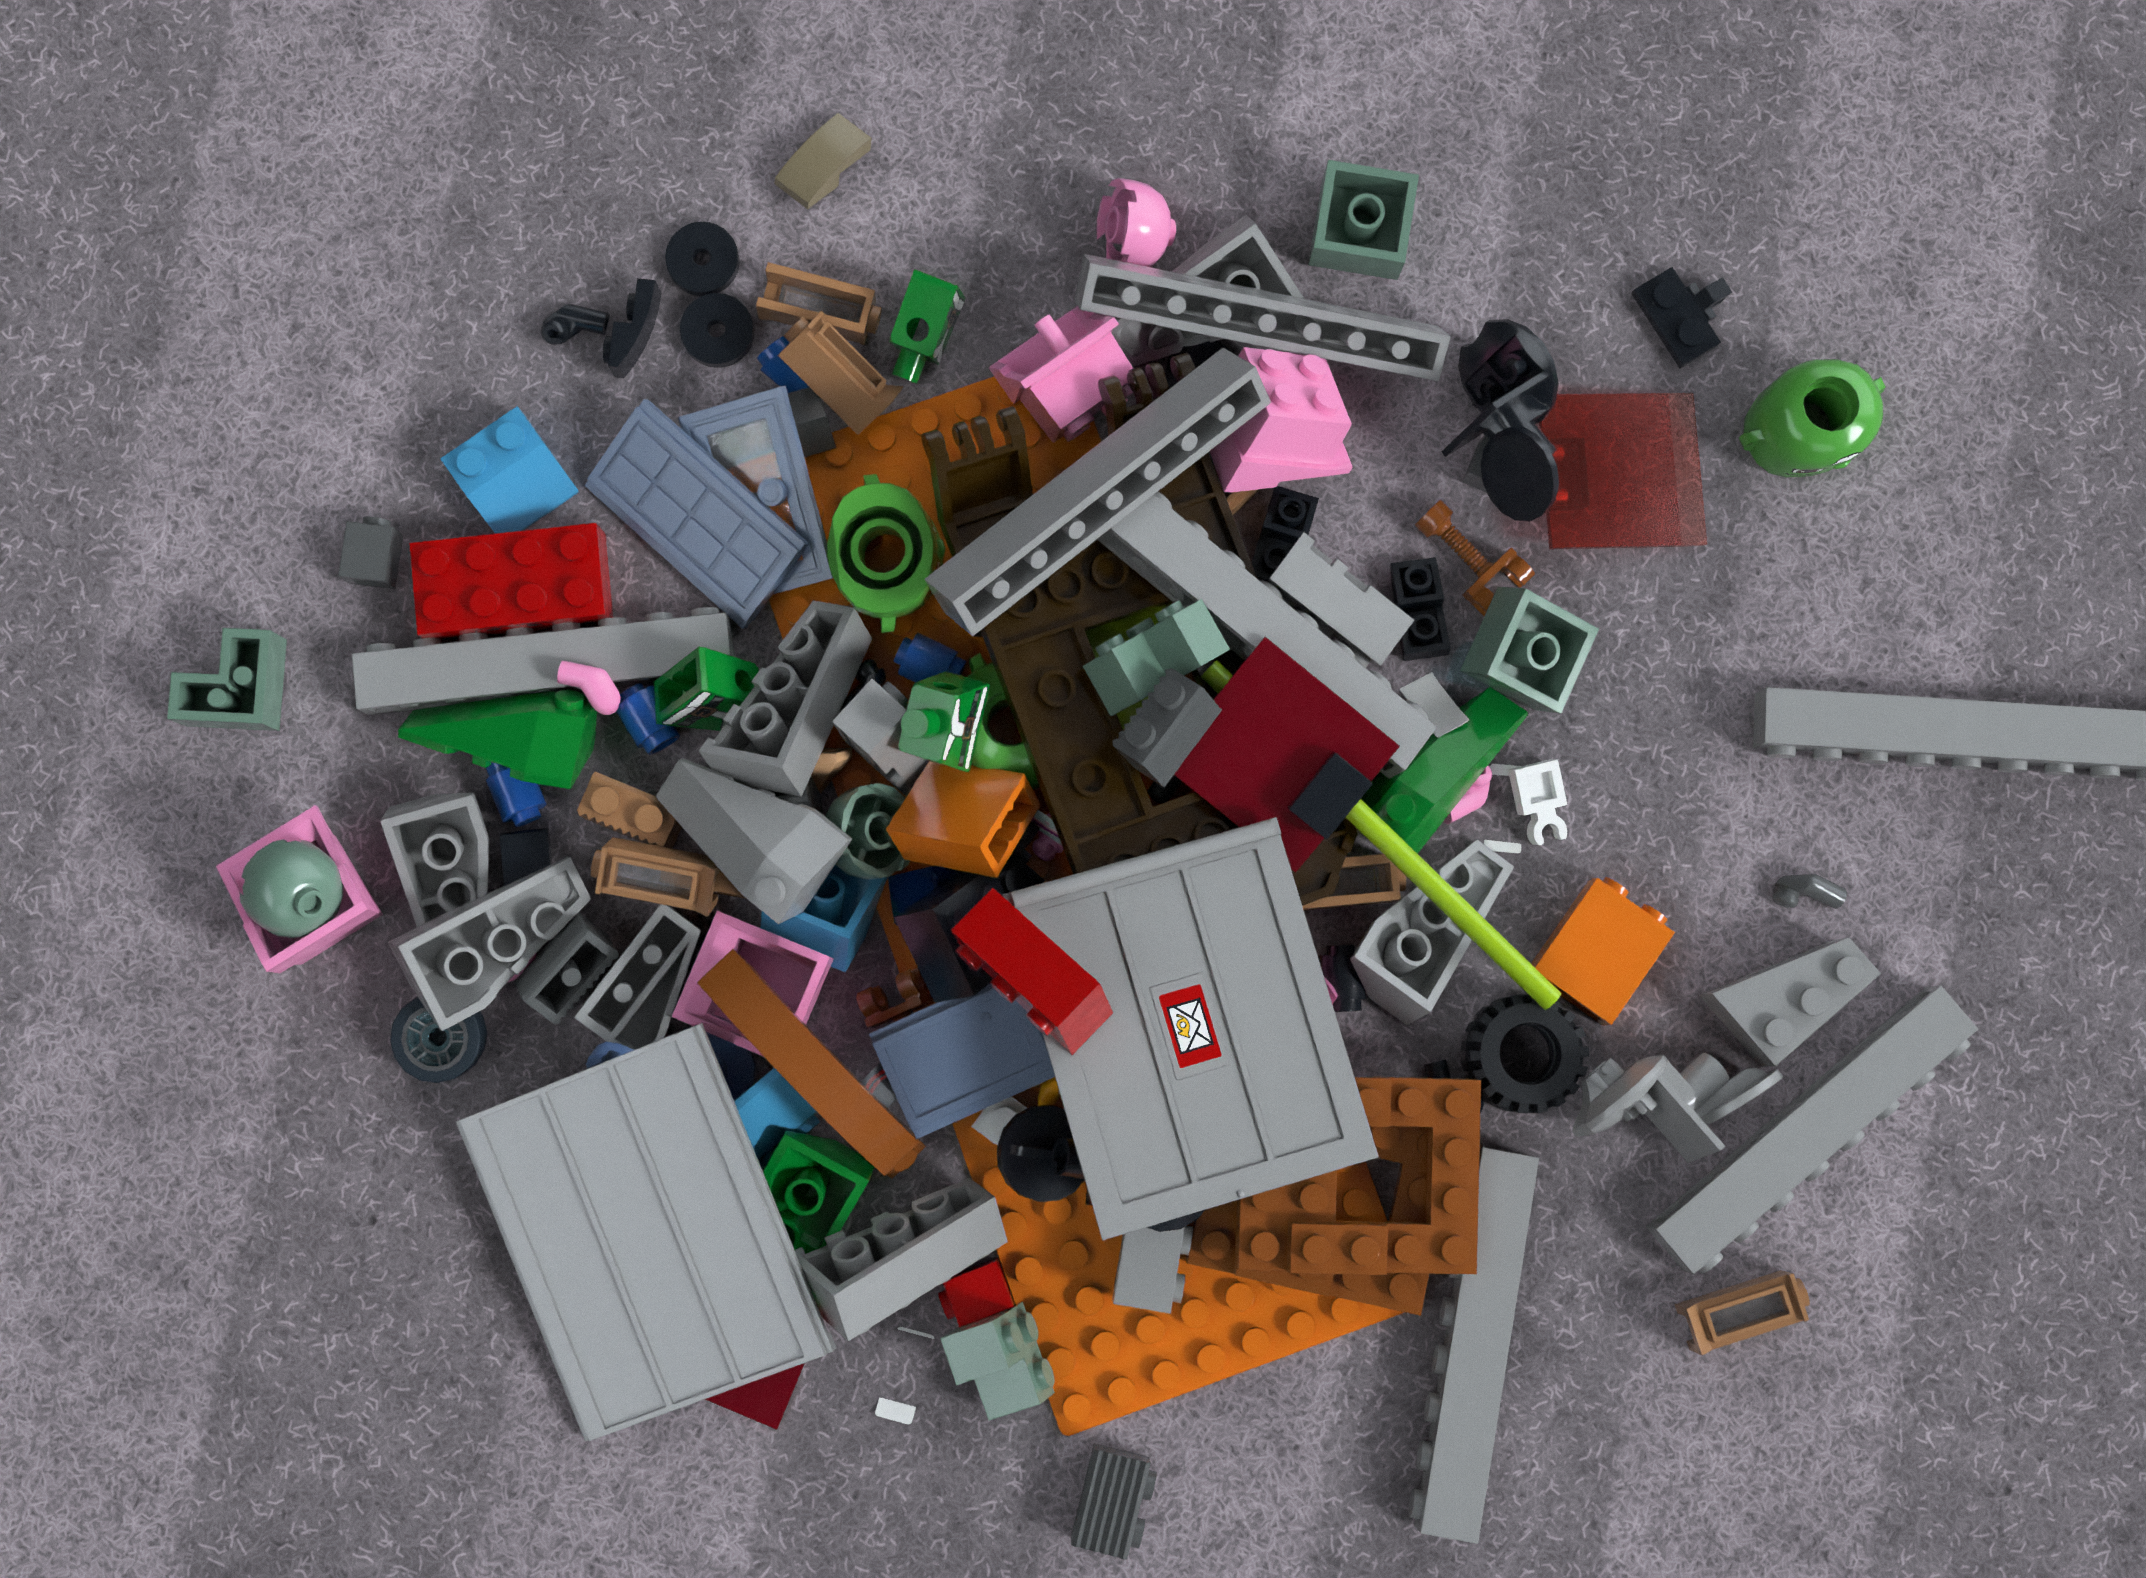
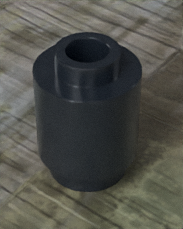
(1342, 975)

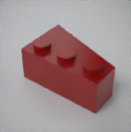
(1032, 970)

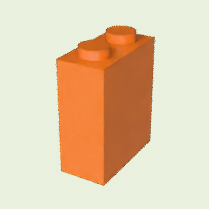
(964, 818)
(1602, 949)

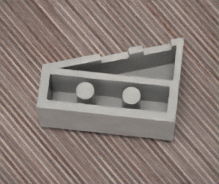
(1340, 602)
(874, 729)
(644, 983)
(1792, 999)

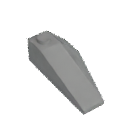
(477, 948)

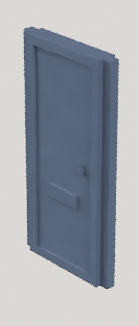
(695, 513)
(960, 1058)

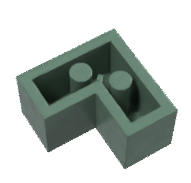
(1131, 668)
(245, 690)
(1002, 1360)

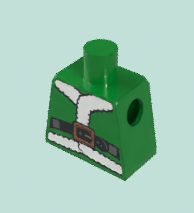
(939, 306)
(702, 689)
(944, 719)

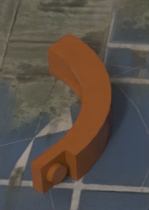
(810, 1065)

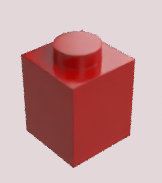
(976, 1293)

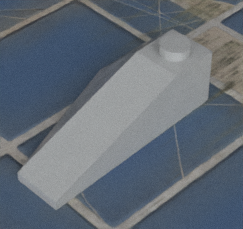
(1234, 257)
(760, 842)
(438, 852)
(1417, 946)

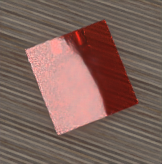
(1625, 471)

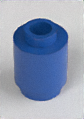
(926, 658)
(639, 718)
(514, 798)

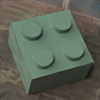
(1363, 219)
(1529, 649)

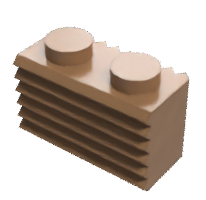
(628, 811)

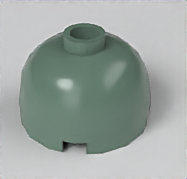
(864, 816)
(291, 888)

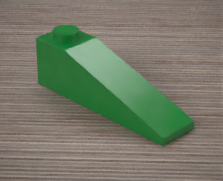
(536, 735)
(1444, 769)
(815, 1186)

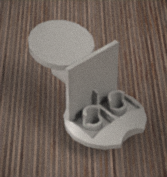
(1673, 1101)

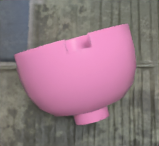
(1136, 220)

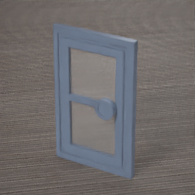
(763, 450)

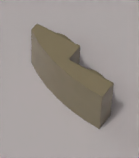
(819, 161)

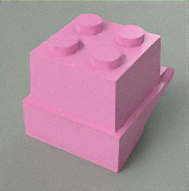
(1061, 369)
(1293, 435)
(355, 910)
(786, 966)

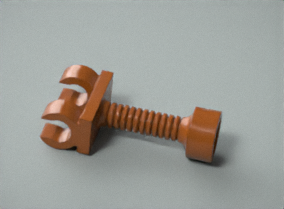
(1438, 522)
(875, 1005)

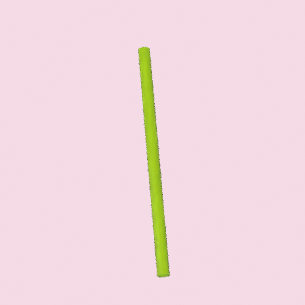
(1435, 887)

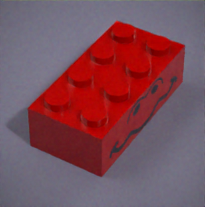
(511, 581)

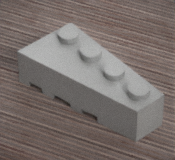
(790, 711)
(901, 1256)

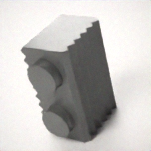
(1167, 727)
(566, 968)
(1112, 1500)

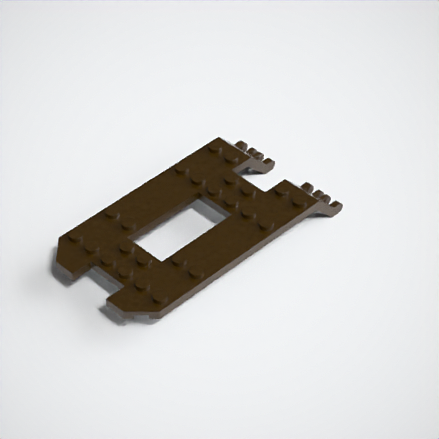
(1043, 645)

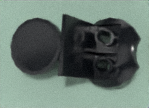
(1514, 389)
(1042, 1161)

